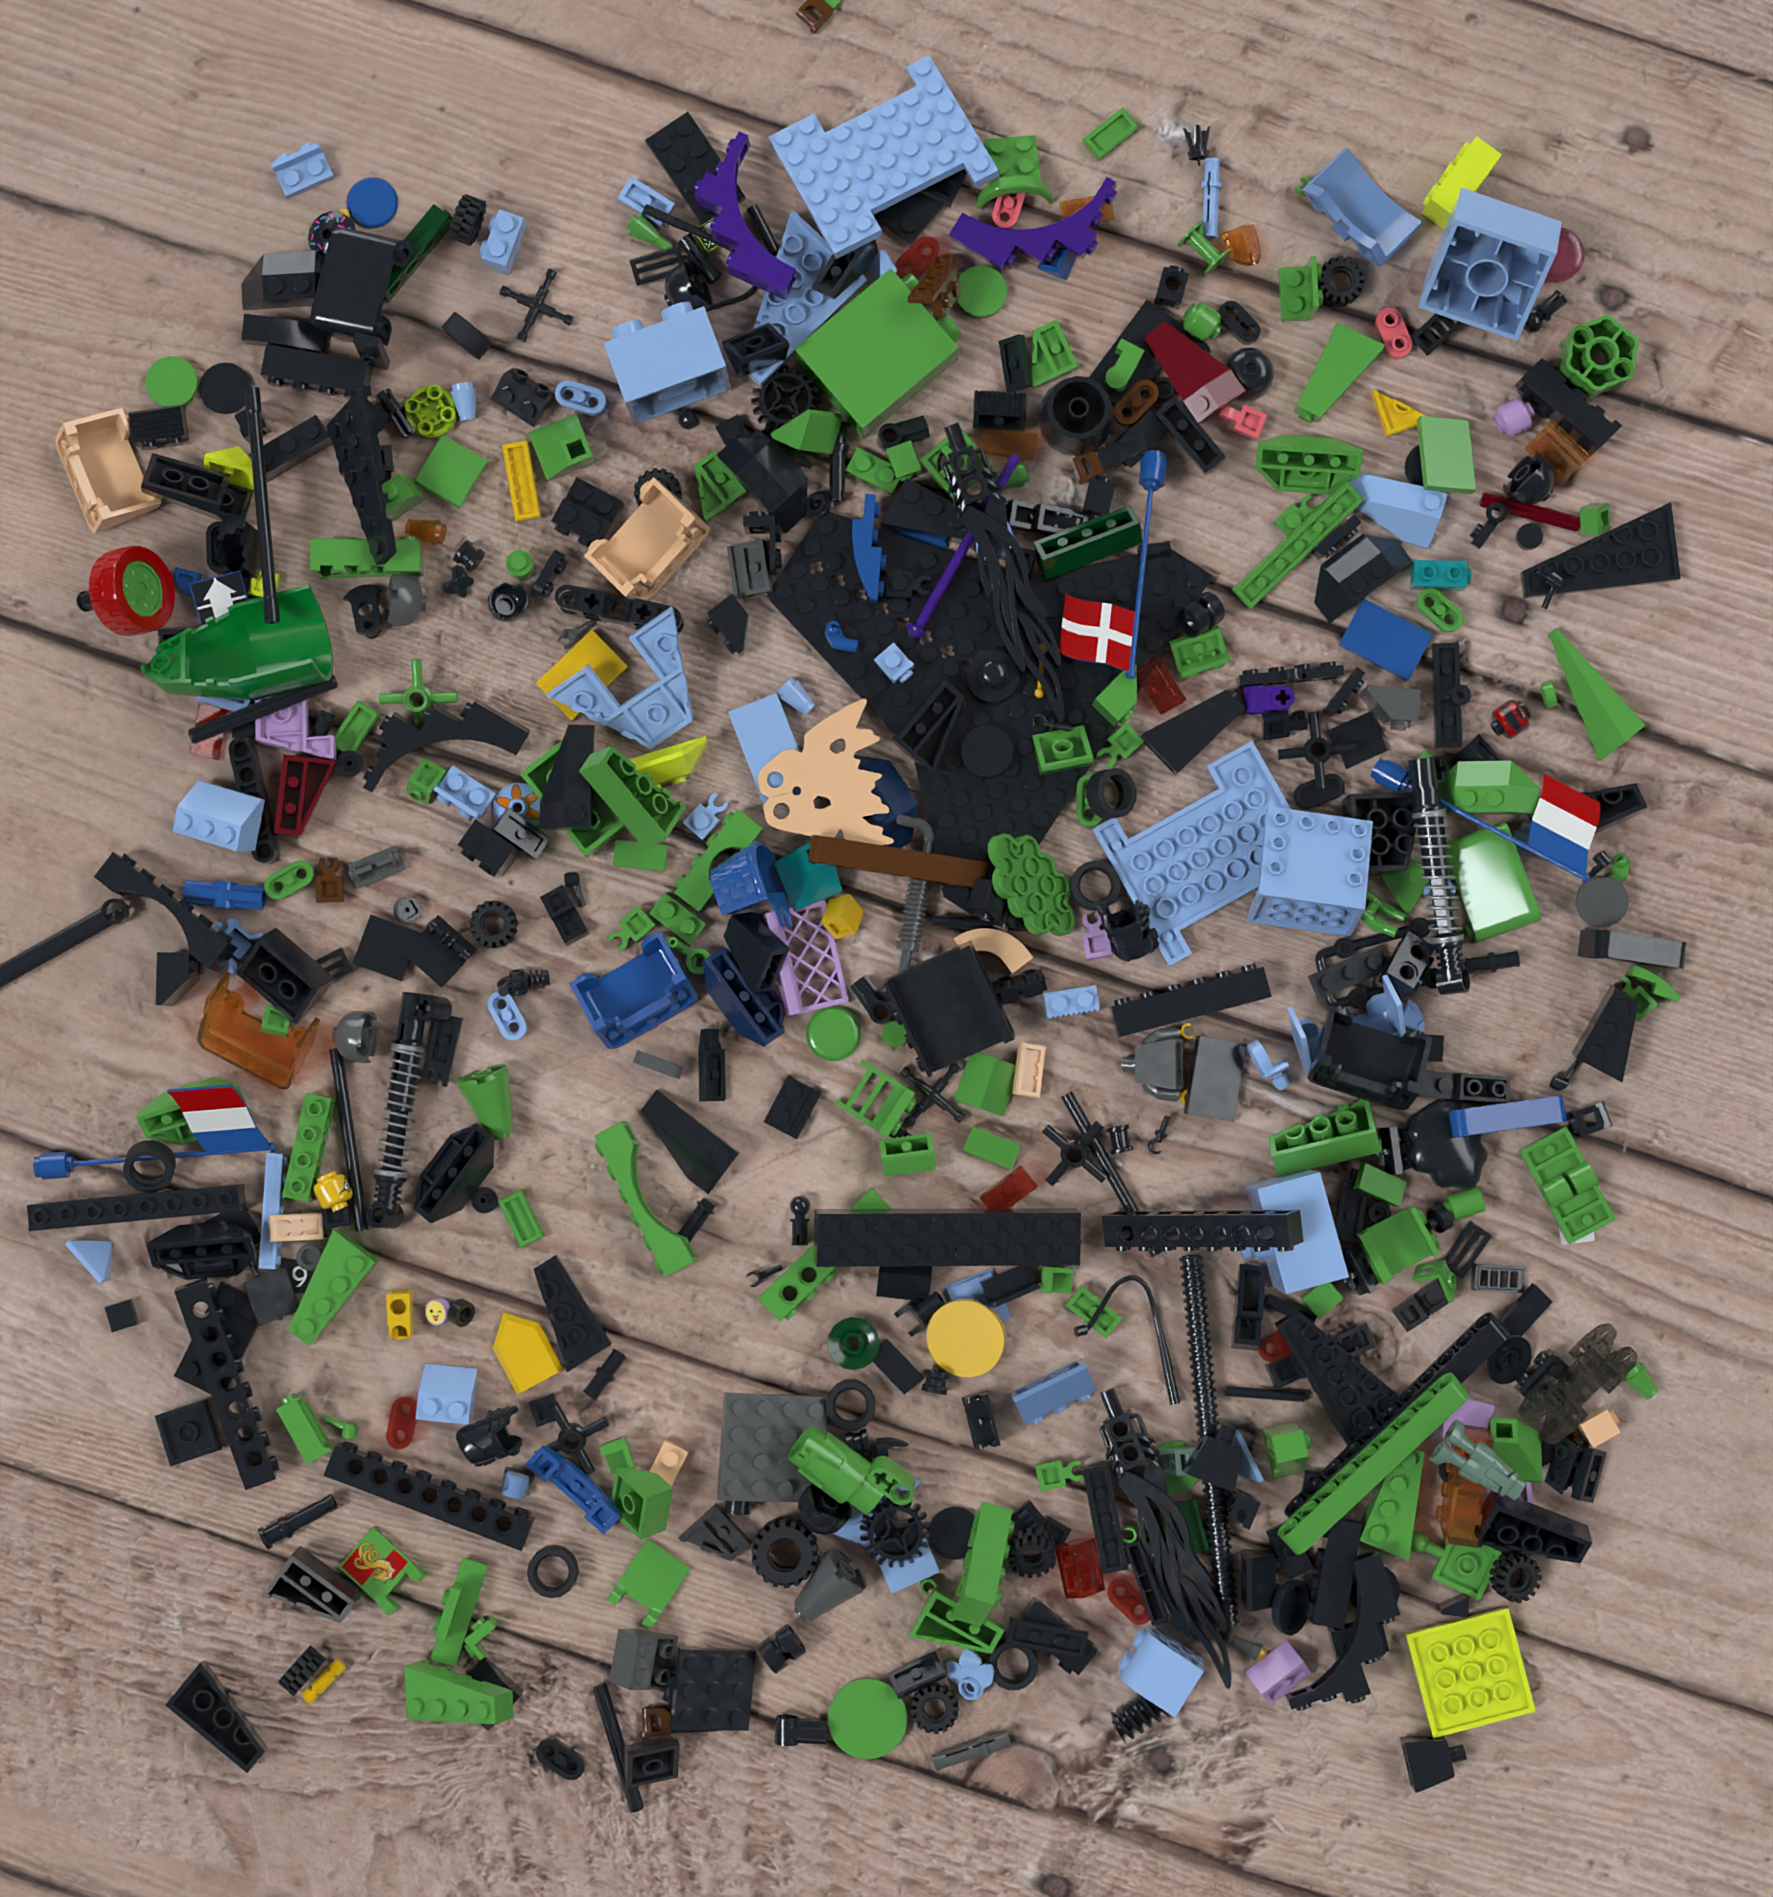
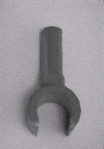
(572, 634)

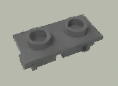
(376, 867)

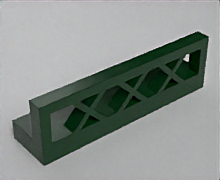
(424, 238)

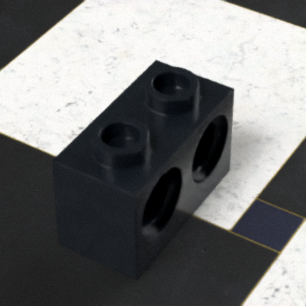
(1404, 962)

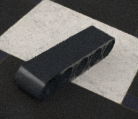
(254, 787)

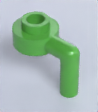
(692, 956)

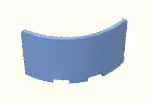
(1360, 209)

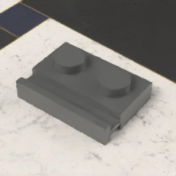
(749, 569)

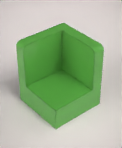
(903, 460)
(1056, 1279)
(1321, 1299)
(618, 1454)

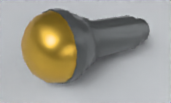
(1255, 1650)

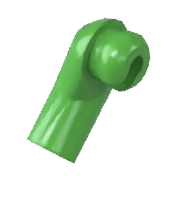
(1620, 867)

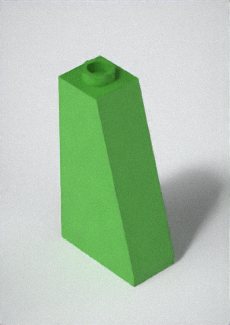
(1340, 364)

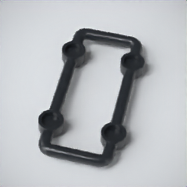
(1345, 948)

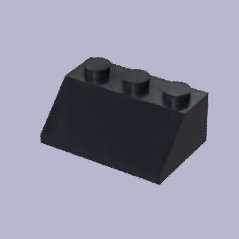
(283, 974)

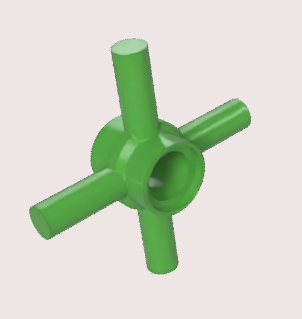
(417, 686)

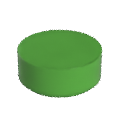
(1548, 694)
(894, 1034)

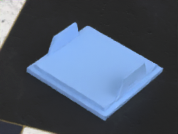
(972, 1289)

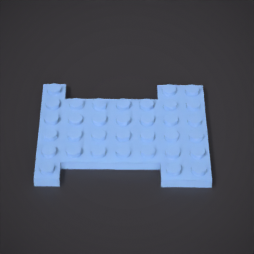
(880, 157)
(1199, 853)

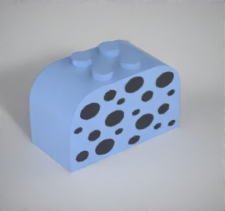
(1161, 1669)

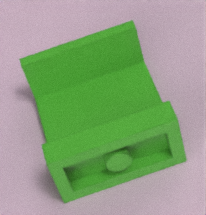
(1397, 1243)

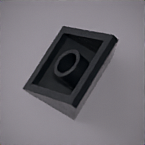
(756, 349)
(904, 1282)
(650, 1761)

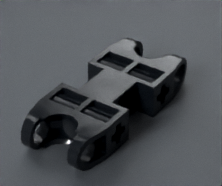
(603, 612)

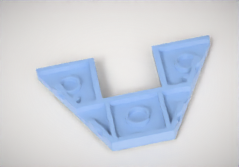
(652, 712)

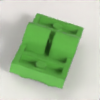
(1567, 1184)

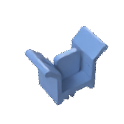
(238, 940)

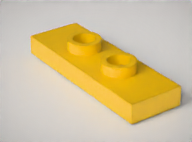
(521, 481)

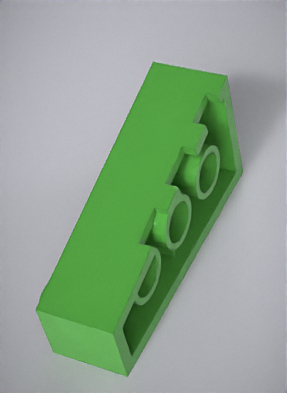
(632, 796)
(1326, 1139)
(446, 1696)

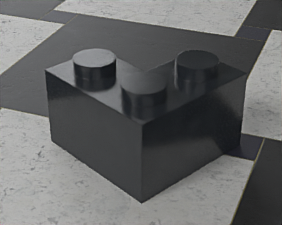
(489, 848)

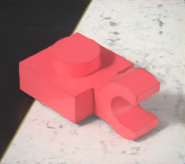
(1247, 420)

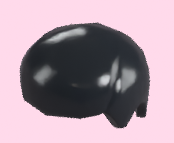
(508, 602)

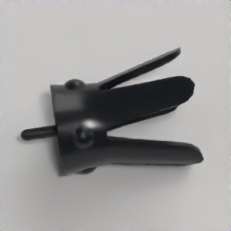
(1198, 146)

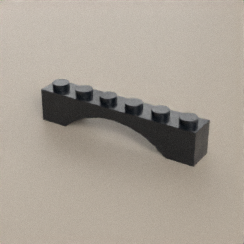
(204, 942)

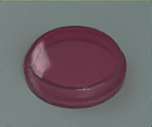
(1568, 258)

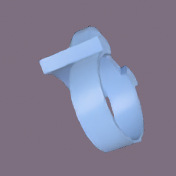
(1265, 1066)

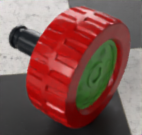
(129, 591)

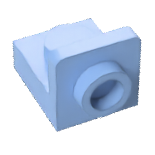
(895, 664)

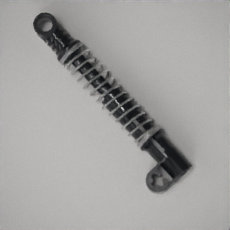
(1429, 814)
(404, 1075)

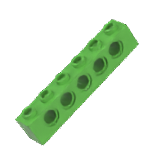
(773, 1296)

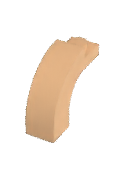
(999, 943)

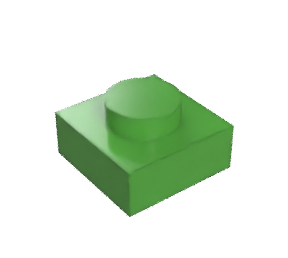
(274, 1022)

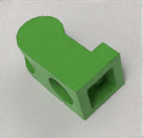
(1120, 374)

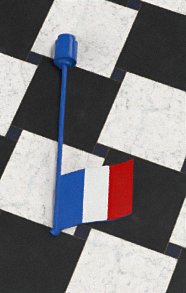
(1559, 828)
(215, 1118)

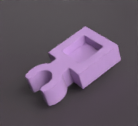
(1096, 941)

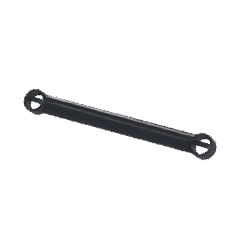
(61, 941)

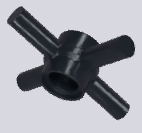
(1317, 762)
(1081, 1144)
(577, 1430)

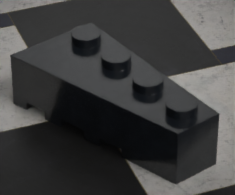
(1566, 406)
(1616, 805)
(216, 1717)

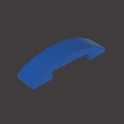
(576, 1485)

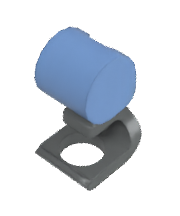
(515, 1482)

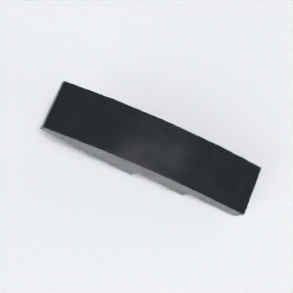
(1041, 517)
(1353, 1340)

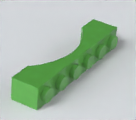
(621, 1150)

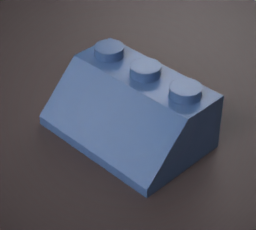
(1054, 1392)

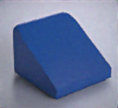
(1060, 264)

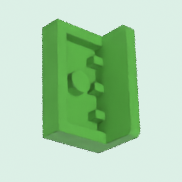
(1199, 653)

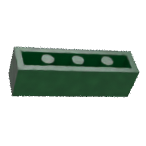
(1088, 542)

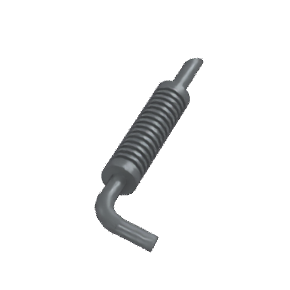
(916, 898)

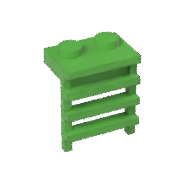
(887, 1118)

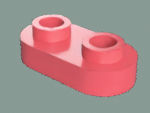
(1010, 206)
(1393, 332)

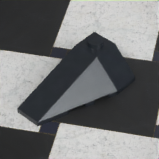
(568, 795)
(693, 1146)

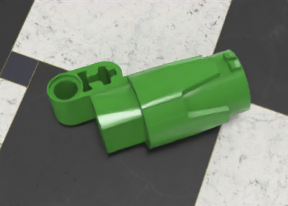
(847, 1474)

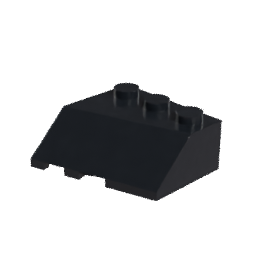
(1391, 828)

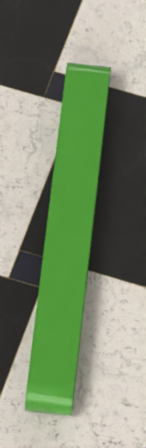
(1373, 1463)

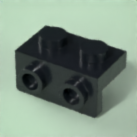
(522, 396)

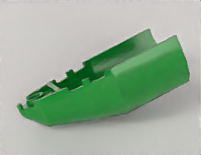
(244, 656)

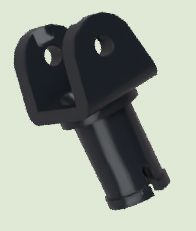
(922, 1310)

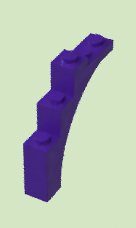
(1000, 244)
(749, 259)

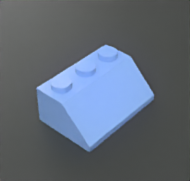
(220, 816)

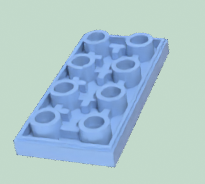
(763, 735)

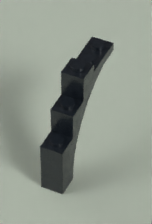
(479, 724)
(1346, 1675)

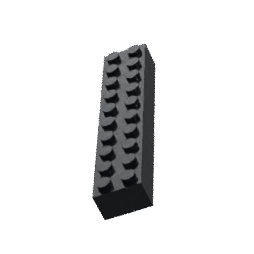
(947, 1237)

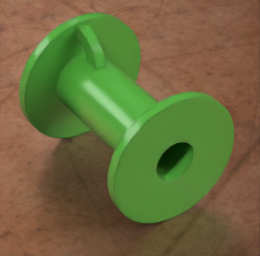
(1204, 247)

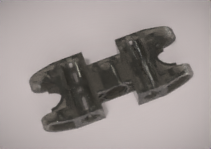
(1578, 1383)

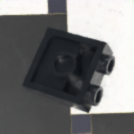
(586, 513)

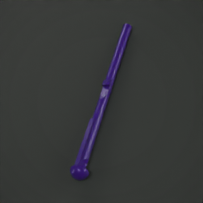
(917, 629)

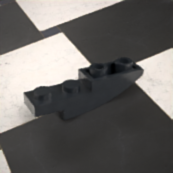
(1465, 1086)

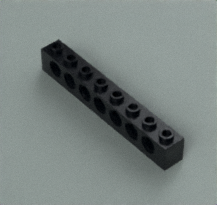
(136, 1207)
(1284, 1223)
(340, 1470)
(251, 1473)

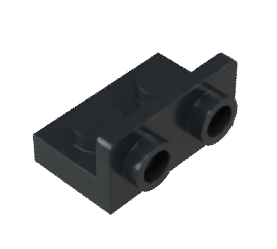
(1545, 1363)

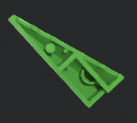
(1604, 713)

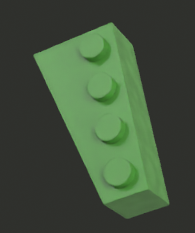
(353, 559)
(333, 1283)
(1392, 1508)
(983, 1564)

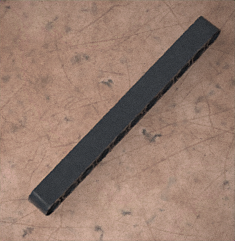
(1459, 1359)

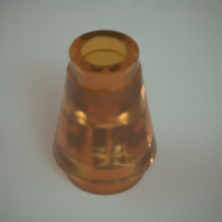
(426, 530)

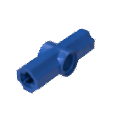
(224, 895)

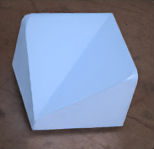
(881, 264)

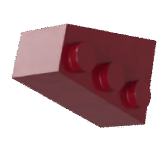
(299, 792)

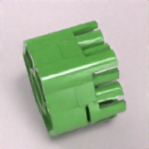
(1609, 338)

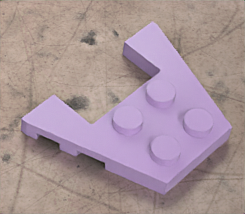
(290, 731)

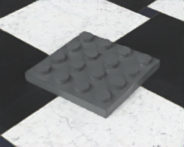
(757, 1443)

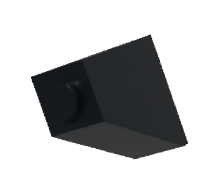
(756, 951)

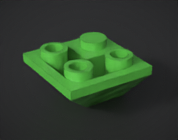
(561, 447)
(1518, 1447)

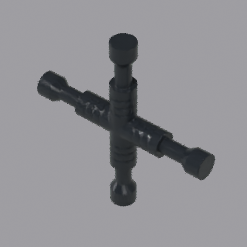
(536, 305)
(932, 1094)

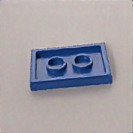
(1385, 640)

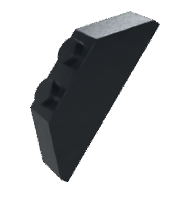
(282, 280)
(768, 477)
(1357, 573)
(454, 1173)
(203, 1250)

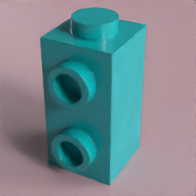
(1439, 575)

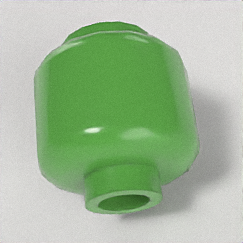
(1201, 321)

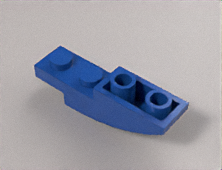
(868, 559)

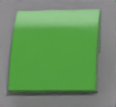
(451, 472)

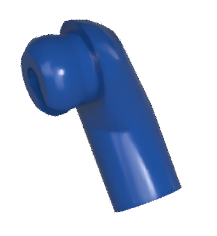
(837, 640)

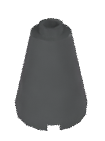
(829, 1586)

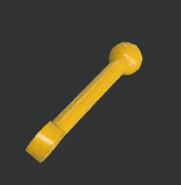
(1039, 692)

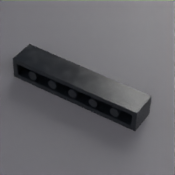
(1191, 1001)

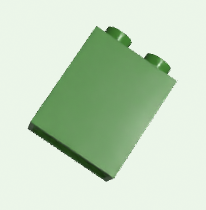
(878, 352)

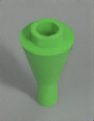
(643, 230)

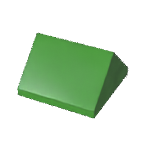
(811, 431)
(1062, 750)
(986, 1083)

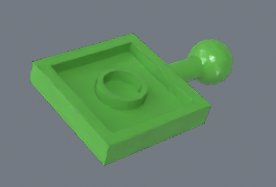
(1459, 1566)

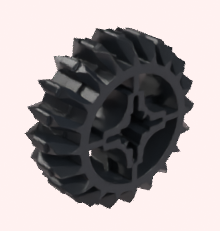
(795, 394)
(906, 1524)

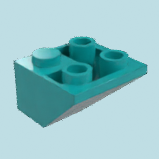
(806, 881)

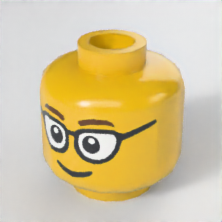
(333, 1191)

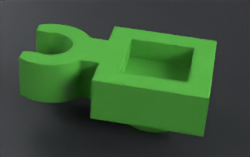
(1293, 516)
(1122, 743)
(634, 925)
(1646, 1000)
(1053, 1475)

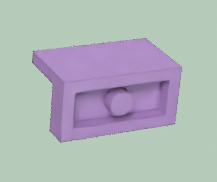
(1278, 1672)

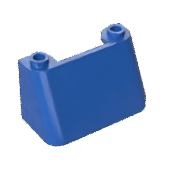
(635, 994)

